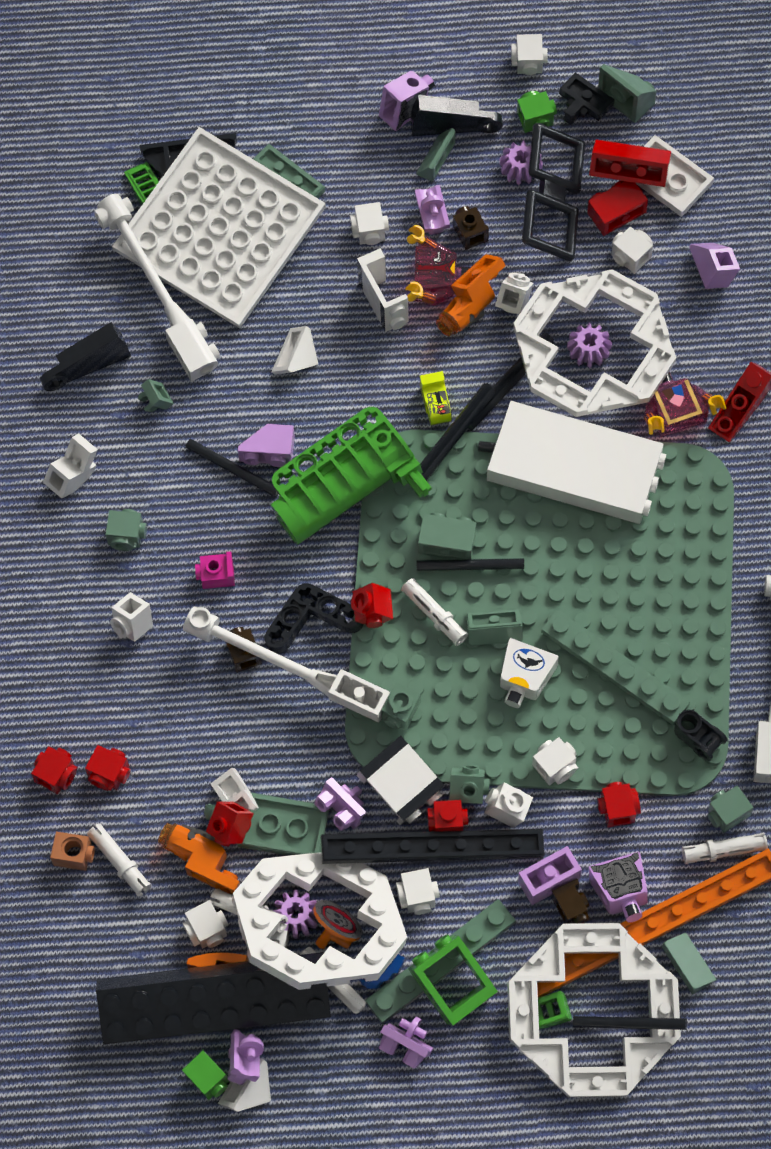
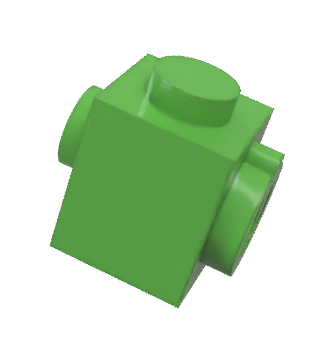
(535, 108)

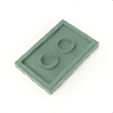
(285, 826)

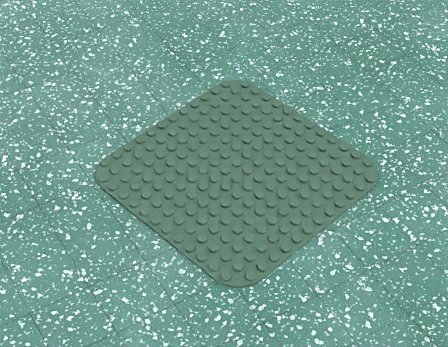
(642, 588)

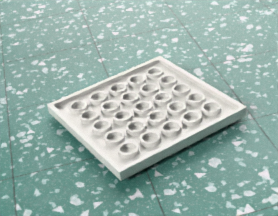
(221, 226)

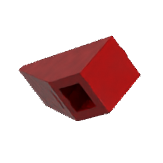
(742, 401)

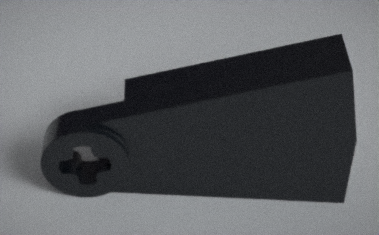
(438, 114)
(87, 356)

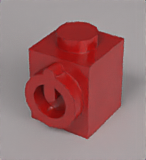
(372, 605)
(107, 768)
(54, 769)
(619, 804)
(447, 816)
(229, 823)

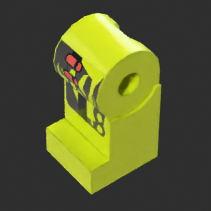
(435, 398)

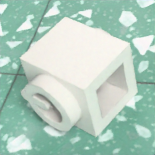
(528, 54)
(369, 224)
(632, 249)
(514, 293)
(131, 617)
(555, 761)
(508, 804)
(417, 891)
(205, 925)

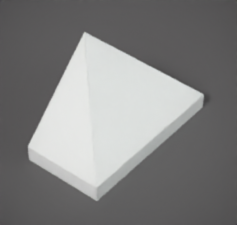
(297, 352)
(249, 1094)

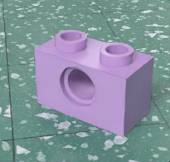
(548, 875)

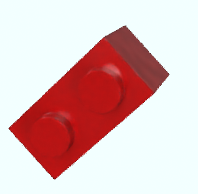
(617, 206)

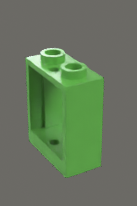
(467, 1003)

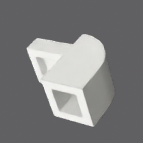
(73, 469)

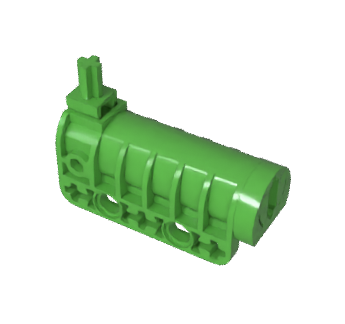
(344, 474)

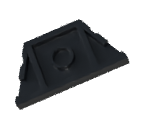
(163, 154)

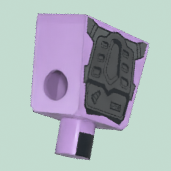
(400, 96)
(621, 885)

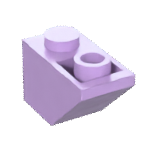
(715, 264)
(269, 445)

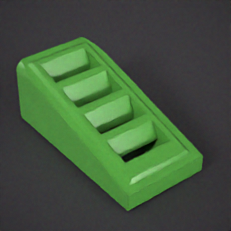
(133, 181)
(548, 1000)

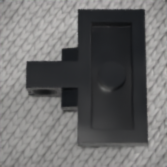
(584, 99)

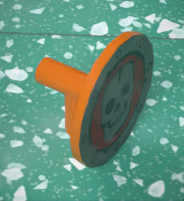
(338, 925)

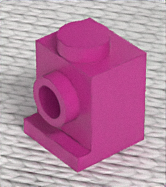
(216, 578)

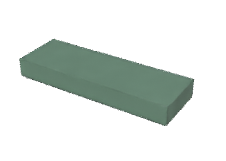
(281, 165)

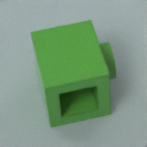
(206, 1076)

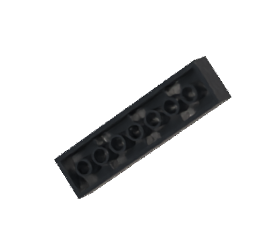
(203, 1001)

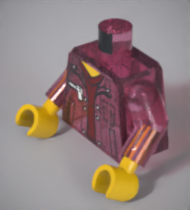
(434, 270)

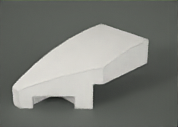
(232, 788)

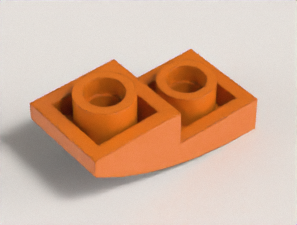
(215, 959)

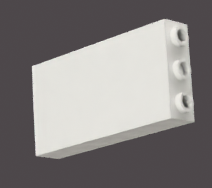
(576, 462)

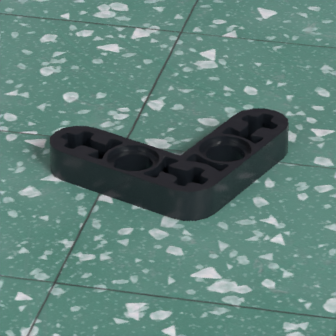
(305, 609)

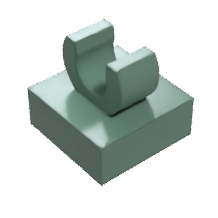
(156, 394)

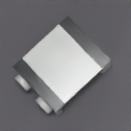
(370, 274)
(402, 780)

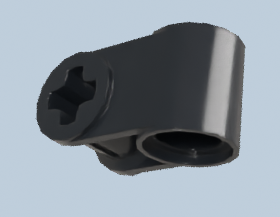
(700, 736)

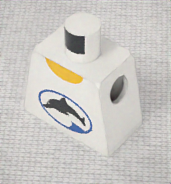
(525, 671)

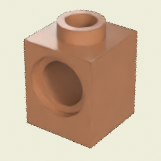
(63, 843)

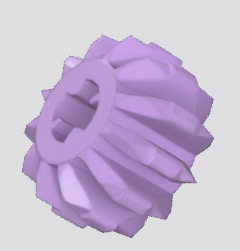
(516, 163)
(589, 354)
(306, 915)

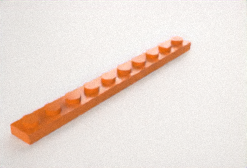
(674, 913)

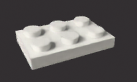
(684, 181)

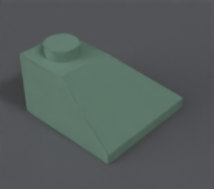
(631, 93)

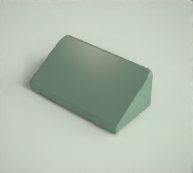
(437, 155)
(494, 627)
(688, 962)

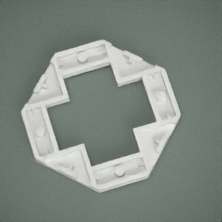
(608, 391)
(333, 966)
(552, 1055)

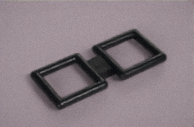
(553, 192)

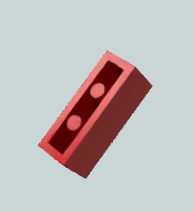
(630, 163)

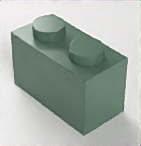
(447, 536)

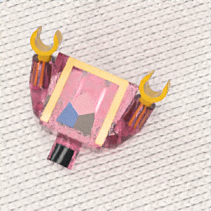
(679, 406)

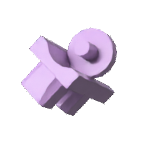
(432, 210)
(344, 802)
(416, 1048)
(244, 1057)

